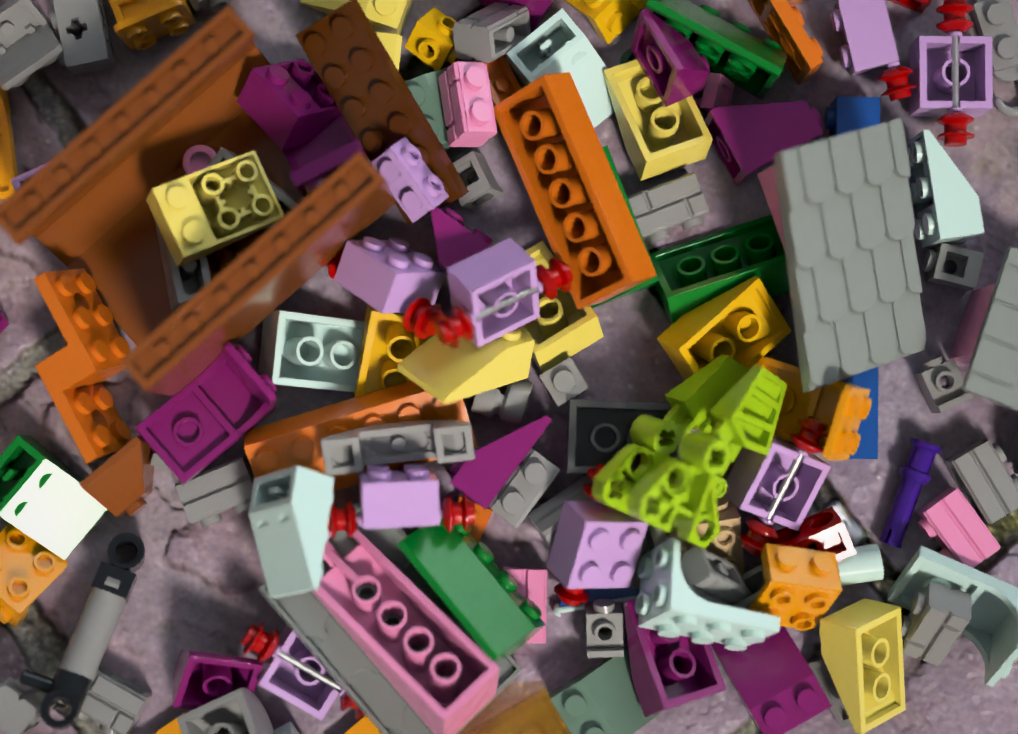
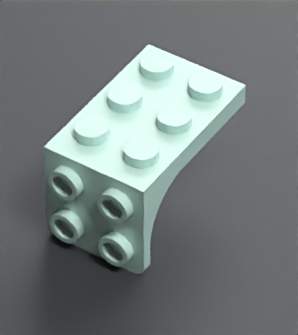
(675, 610)
(993, 610)

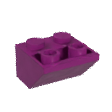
(288, 102)
(455, 241)

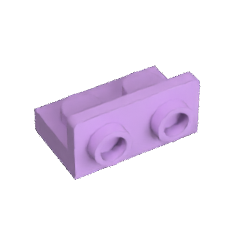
(410, 179)

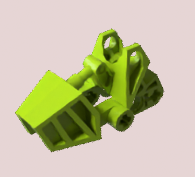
(731, 411)

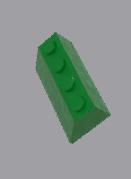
(718, 262)
(474, 588)

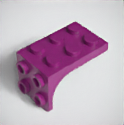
(322, 156)
(209, 414)

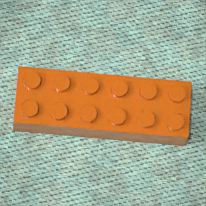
(573, 189)
(299, 437)

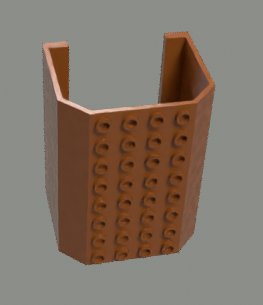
(96, 215)

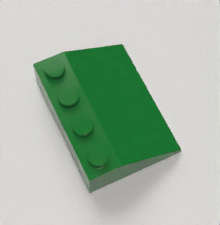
(726, 46)

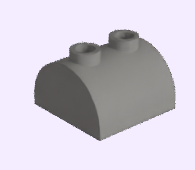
(230, 714)

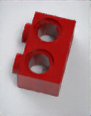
(819, 532)

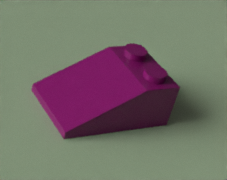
(495, 463)
(668, 669)
(774, 683)

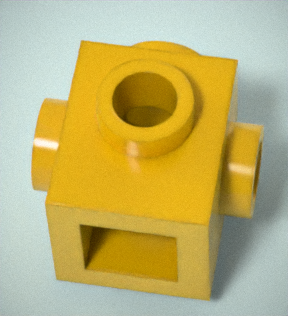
(433, 40)

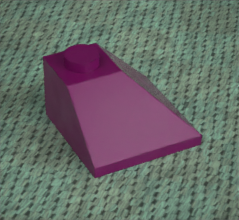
(668, 59)
(208, 676)

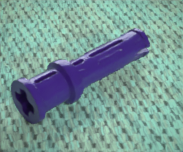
(914, 475)

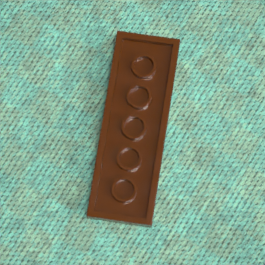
(374, 93)

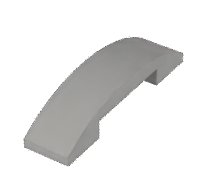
(396, 443)

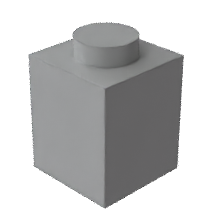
(563, 382)

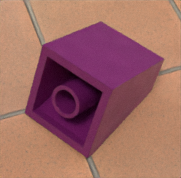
(754, 133)

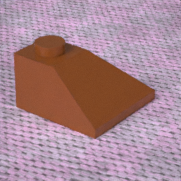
(123, 479)

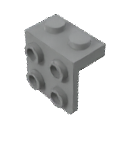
(24, 42)

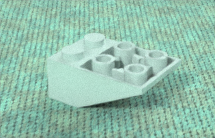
(564, 48)
(943, 198)
(290, 528)

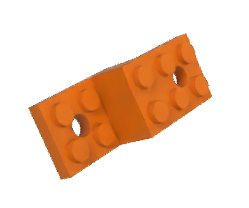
(785, 27)
(91, 357)

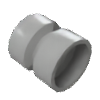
(506, 401)

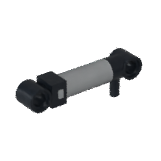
(91, 634)

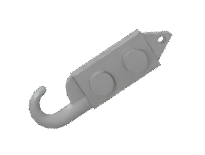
(997, 20)

